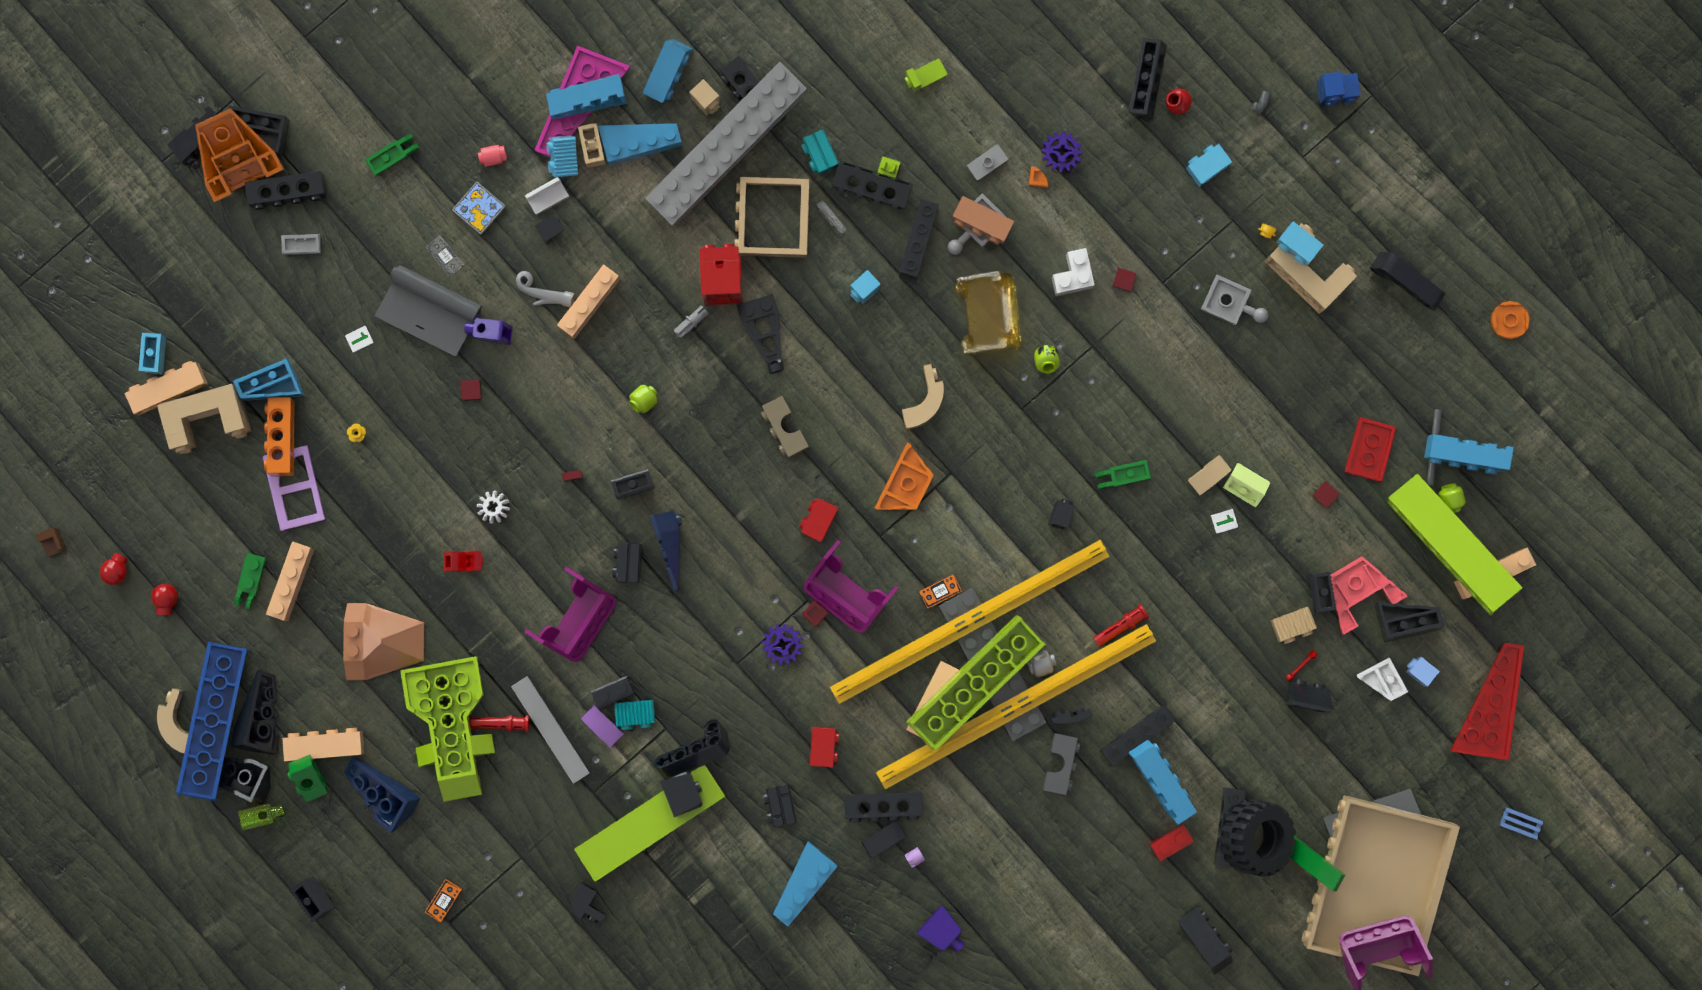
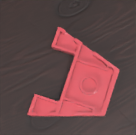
(1356, 583)

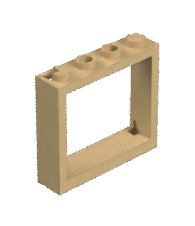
(740, 224)

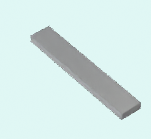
(550, 729)

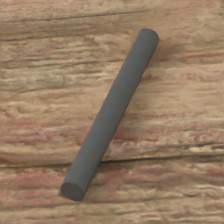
(1435, 430)

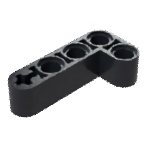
(1407, 278)
(697, 753)

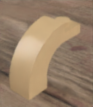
(924, 412)
(168, 722)

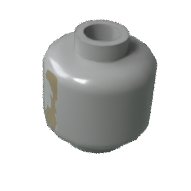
(1041, 664)

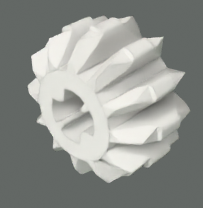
(499, 509)

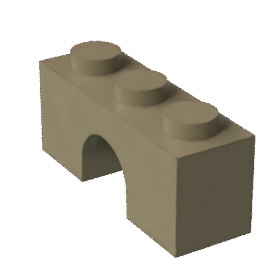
(790, 442)

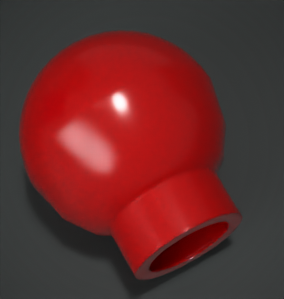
(1178, 101)
(114, 570)
(164, 598)

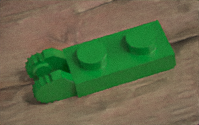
(390, 155)
(1125, 474)
(250, 579)

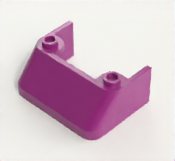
(844, 596)
(580, 622)
(1382, 942)

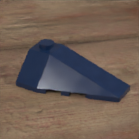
(668, 534)
(385, 796)

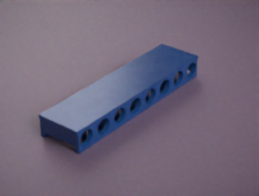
(211, 721)

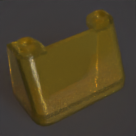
(990, 312)

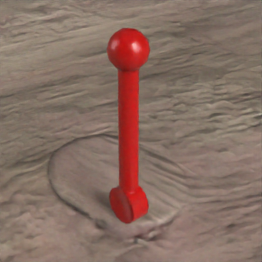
(1312, 655)

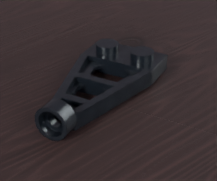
(759, 309)

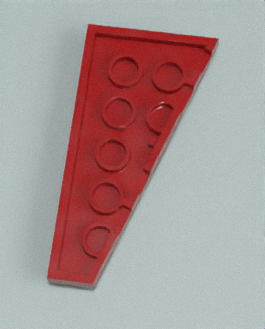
(1491, 717)

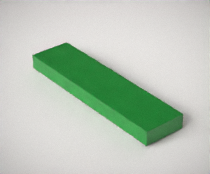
(1317, 865)

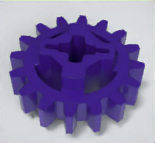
(1054, 152)
(770, 647)

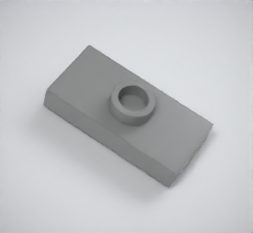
(987, 162)
(301, 244)

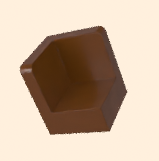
(52, 541)

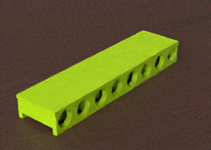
(1454, 544)
(975, 683)
(641, 828)

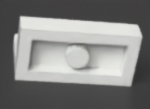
(547, 196)

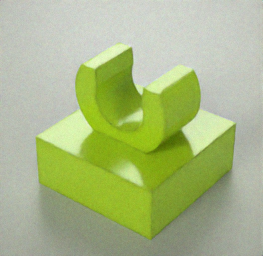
(889, 167)

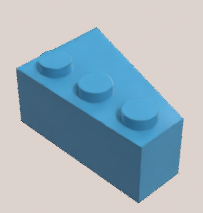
(667, 70)

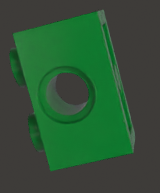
(307, 778)

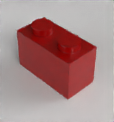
(819, 519)
(823, 747)
(1171, 842)

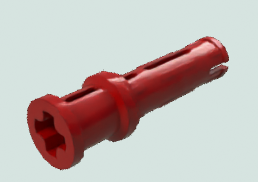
(1129, 621)
(510, 723)

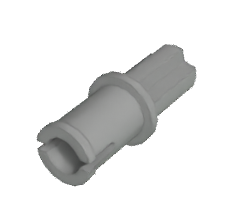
(691, 322)

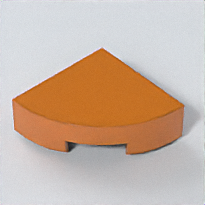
(1037, 178)

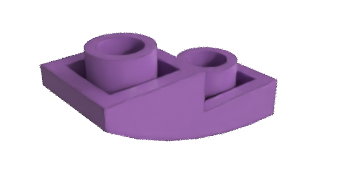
(602, 726)

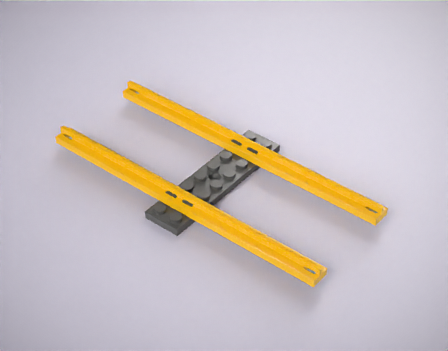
(972, 627)

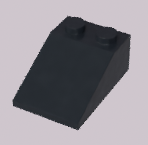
(1309, 697)

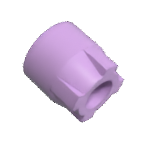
(914, 857)

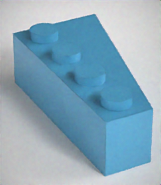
(586, 97)
(632, 142)
(1162, 781)

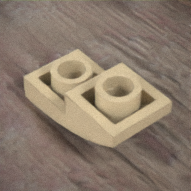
(1209, 475)

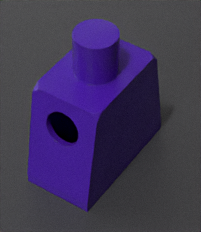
(490, 331)
(941, 930)

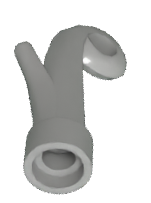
(547, 297)

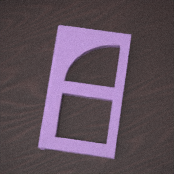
(277, 492)

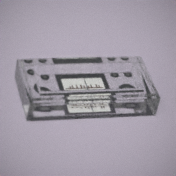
(831, 218)
(444, 256)

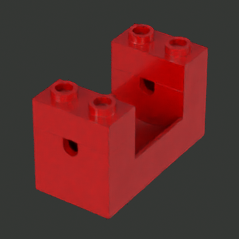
(721, 275)

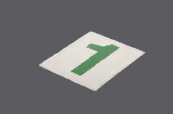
(359, 339)
(1224, 521)

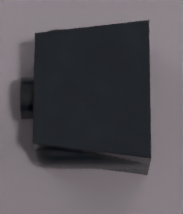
(682, 793)

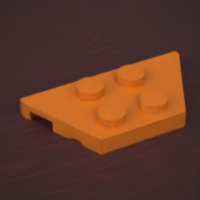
(906, 483)

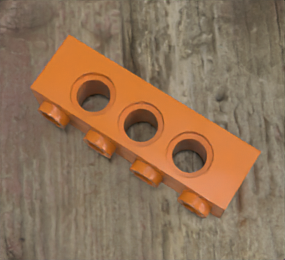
(285, 465)

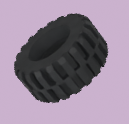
(1276, 843)

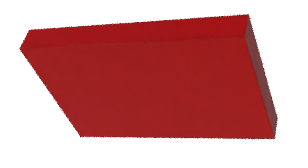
(1370, 449)

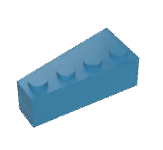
(1468, 454)
(808, 876)

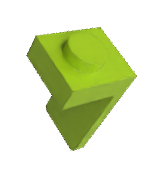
(925, 75)

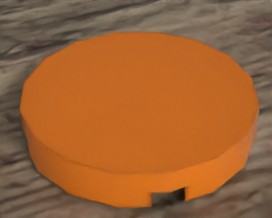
(1510, 320)

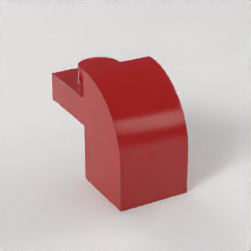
(463, 561)

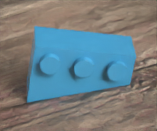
(270, 382)

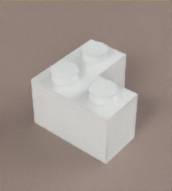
(1078, 277)

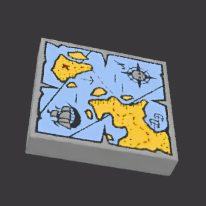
(479, 208)

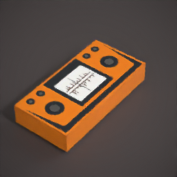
(940, 591)
(443, 900)

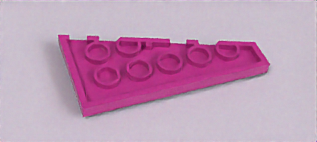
(583, 68)

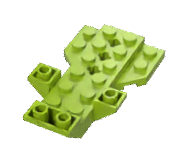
(452, 746)

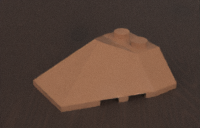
(379, 641)

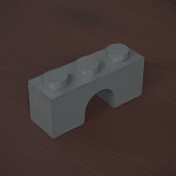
(1059, 781)

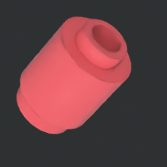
(492, 155)

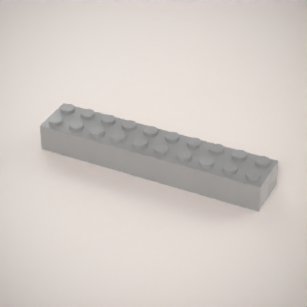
(727, 144)

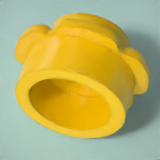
(1267, 230)
(351, 432)

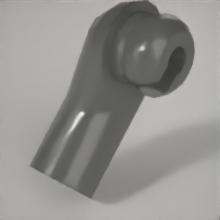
(1263, 102)

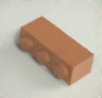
(982, 220)

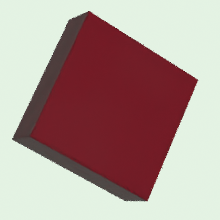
(1124, 279)
(470, 390)
(572, 476)
(1325, 494)
(815, 613)

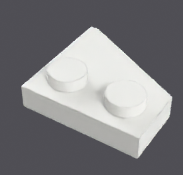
(1384, 679)

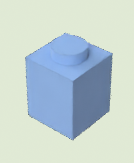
(1422, 671)

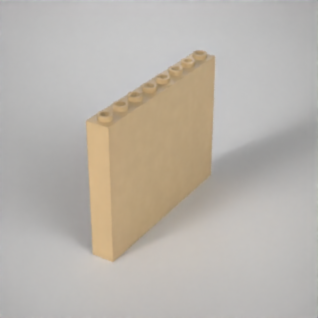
(1391, 870)

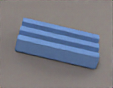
(1536, 829)

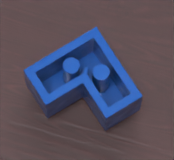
(1337, 88)

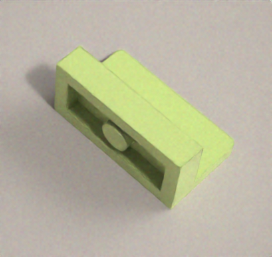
(1247, 485)

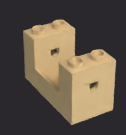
(1306, 282)
(180, 412)

